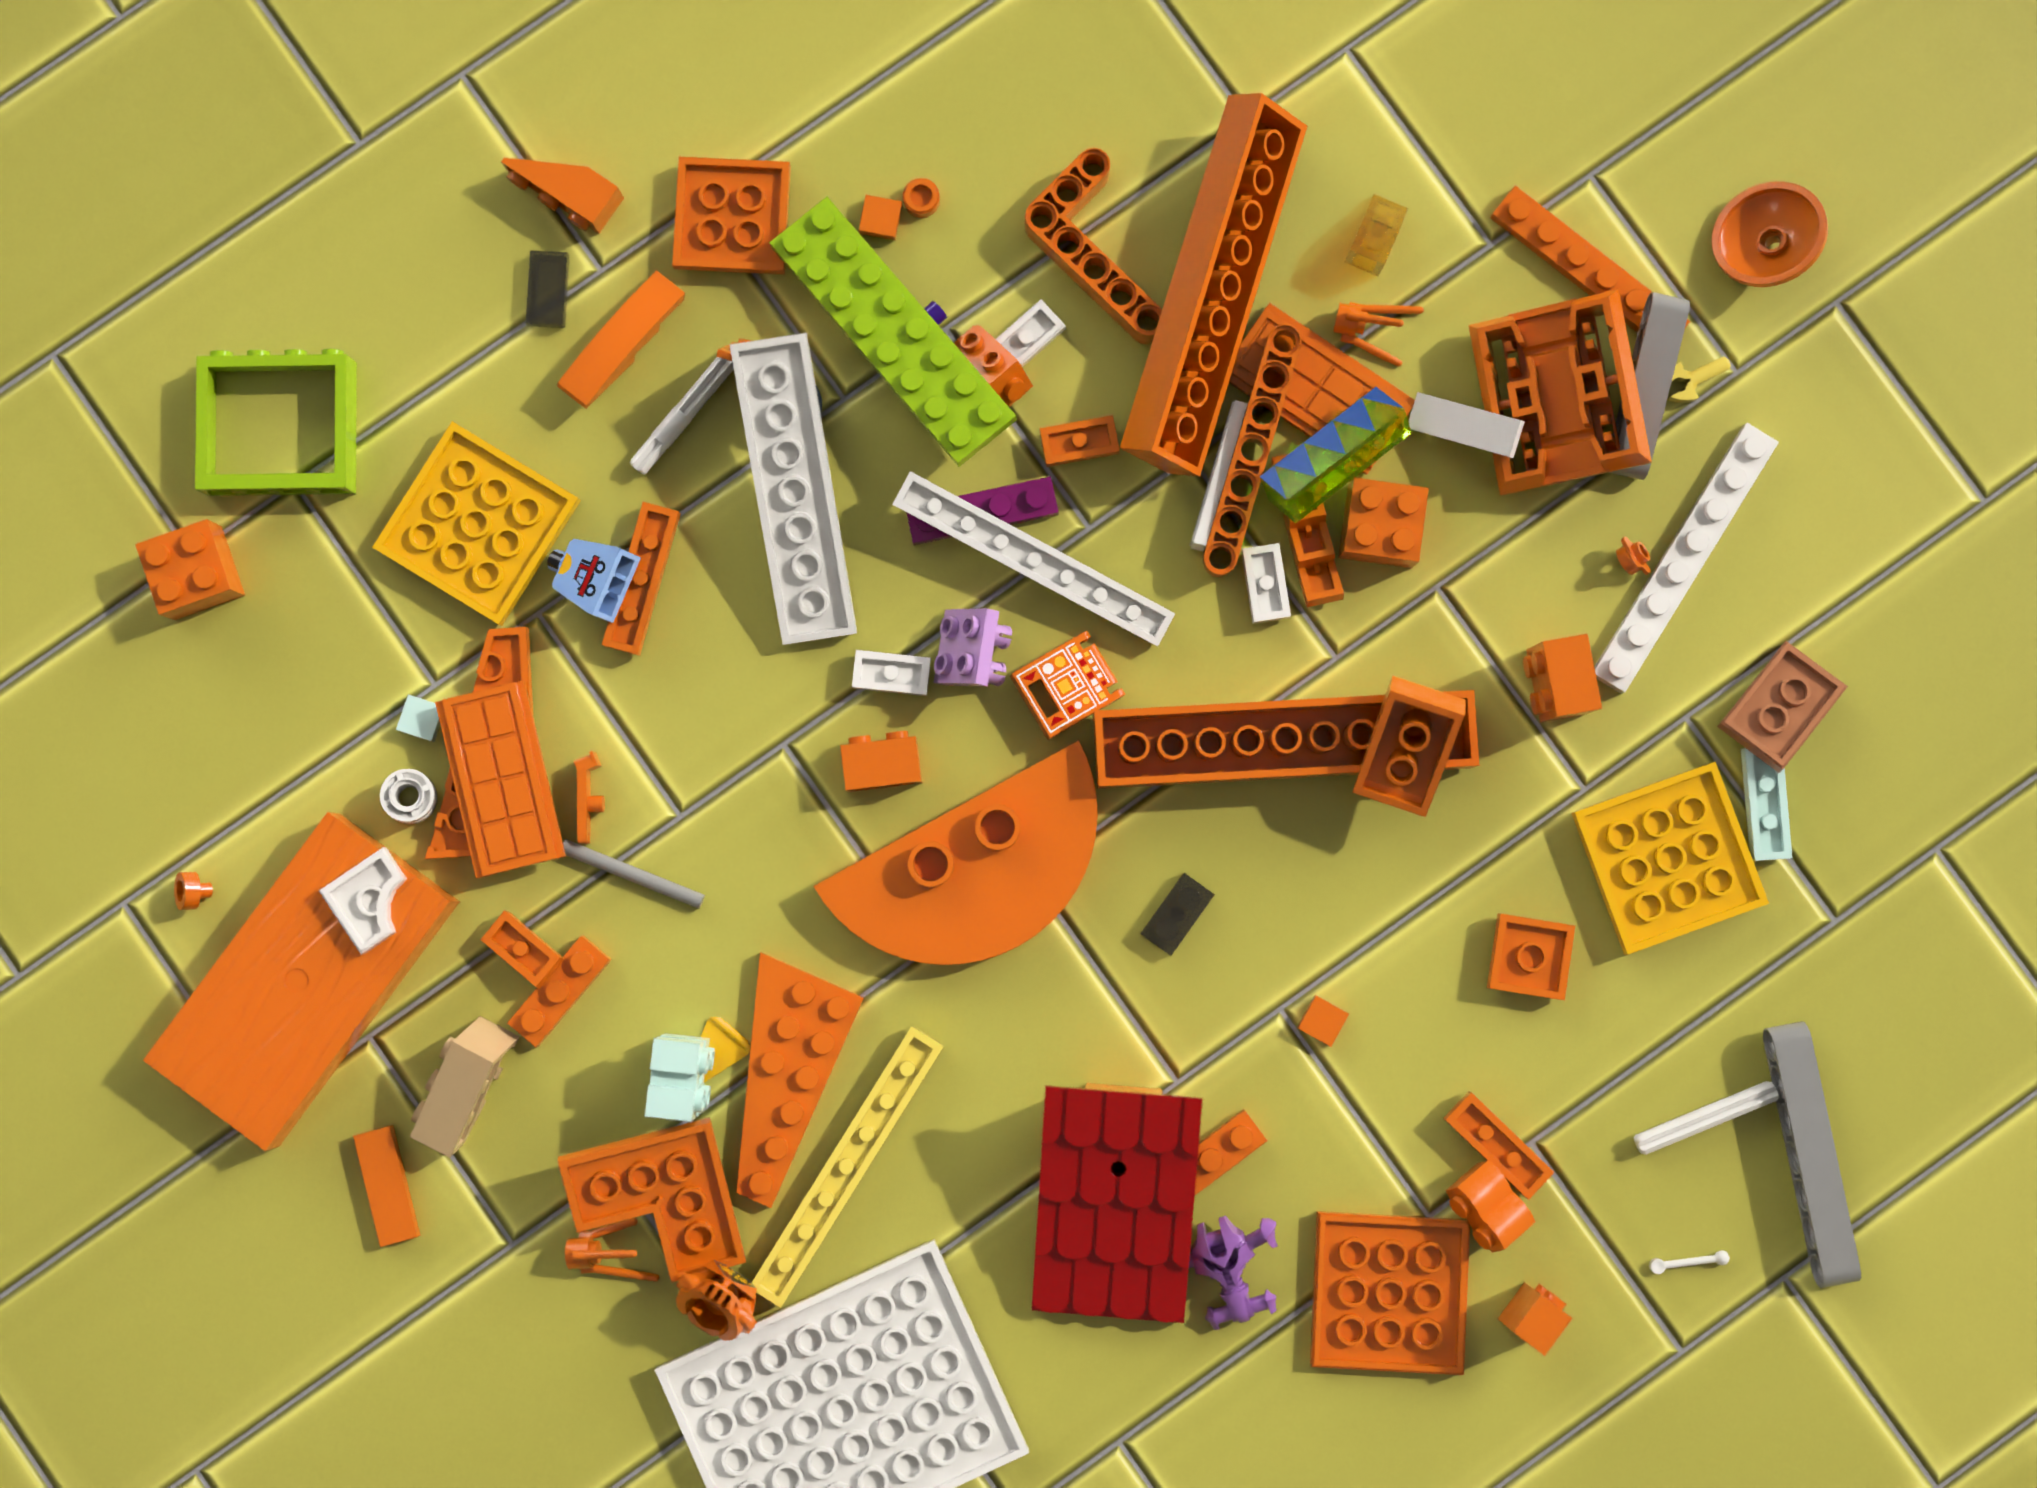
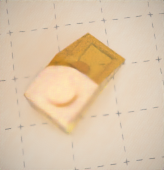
(1376, 235)

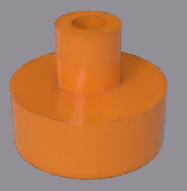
(189, 890)

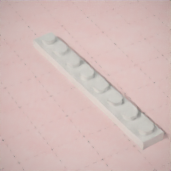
(1033, 558)
(1684, 558)

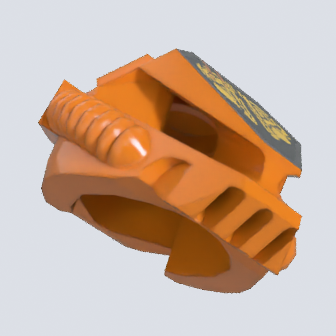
(718, 1300)

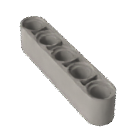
(1654, 367)

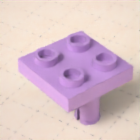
(968, 648)

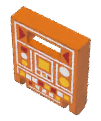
(1073, 679)

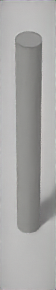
(633, 874)

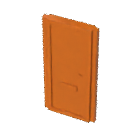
(1322, 380)
(500, 779)

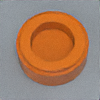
(921, 197)

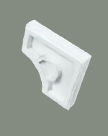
(364, 899)

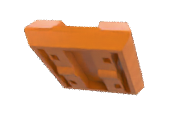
(1562, 391)

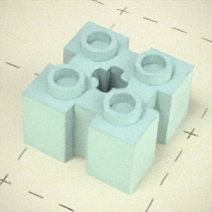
(678, 1077)

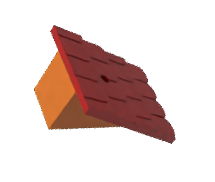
(1111, 1237)

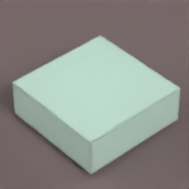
(419, 718)

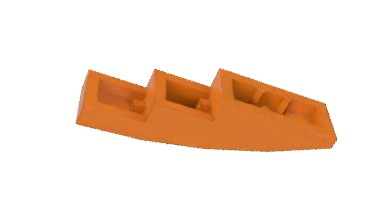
(621, 339)
(1313, 555)

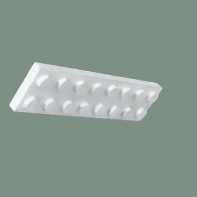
(794, 488)

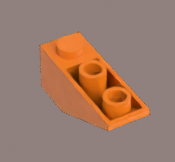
(573, 188)

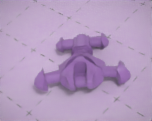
(1222, 1257)

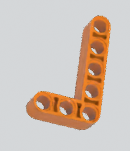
(1088, 253)

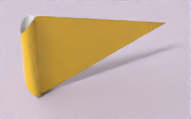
(728, 1045)

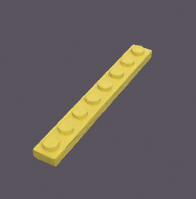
(846, 1166)

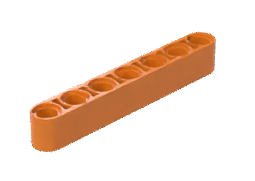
(1256, 433)

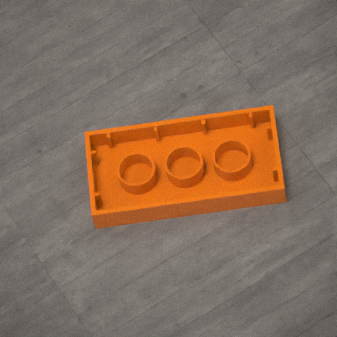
(294, 990)

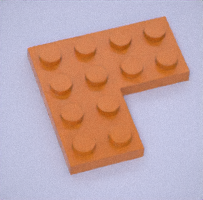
(661, 1173)

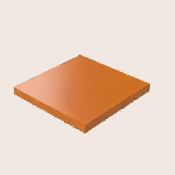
(1390, 1293)

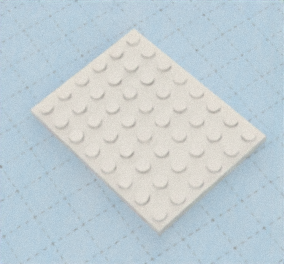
(849, 1390)

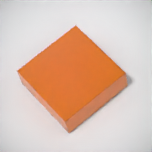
(880, 217)
(1322, 1020)

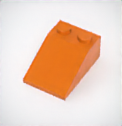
(1409, 746)

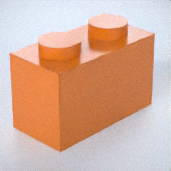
(881, 762)
(1536, 1317)

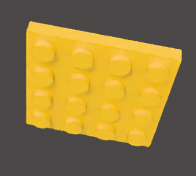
(476, 523)
(1670, 858)

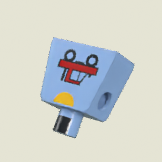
(593, 576)

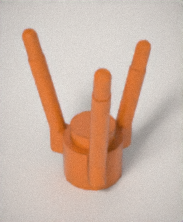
(1354, 316)
(586, 1253)

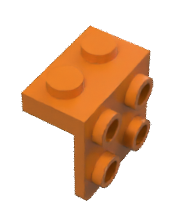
(994, 364)

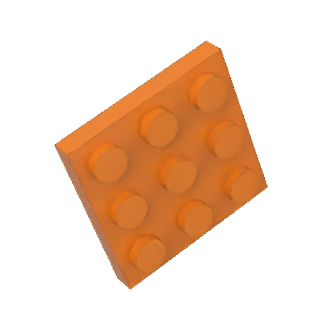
(730, 214)

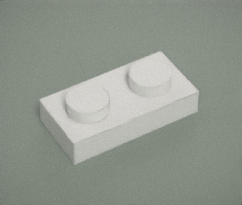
(1266, 583)
(891, 672)

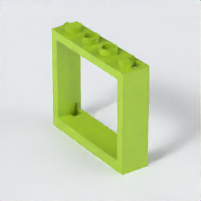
(344, 476)

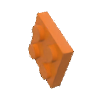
(1531, 956)

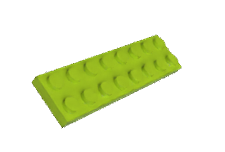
(893, 331)

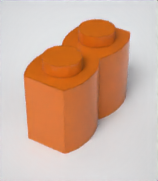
(1490, 1206)

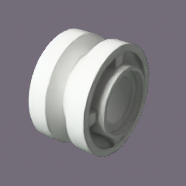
(393, 787)

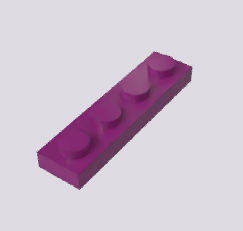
(1009, 503)

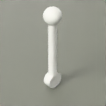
(1658, 1266)

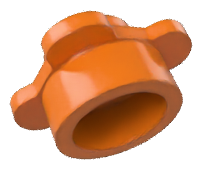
(1633, 557)

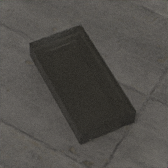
(547, 289)

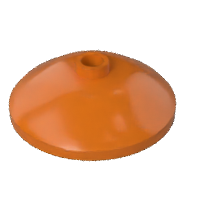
(1766, 216)

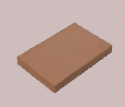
(1782, 706)

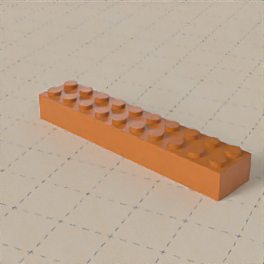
(1214, 285)
(1249, 741)

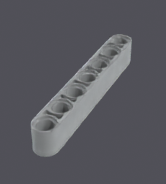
(1812, 1155)

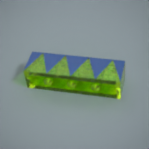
(1336, 454)

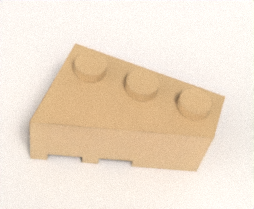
(461, 1085)

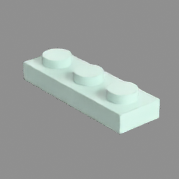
(1765, 809)

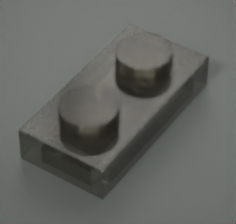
(1177, 914)

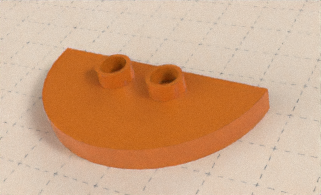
(979, 872)

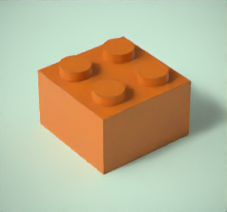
(1383, 522)
(190, 569)
(1562, 678)

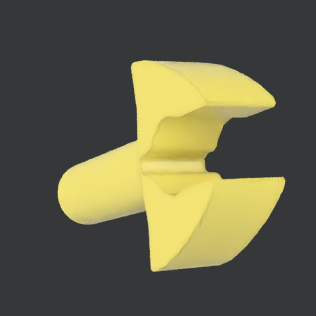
(1696, 377)

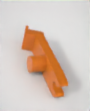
(585, 802)

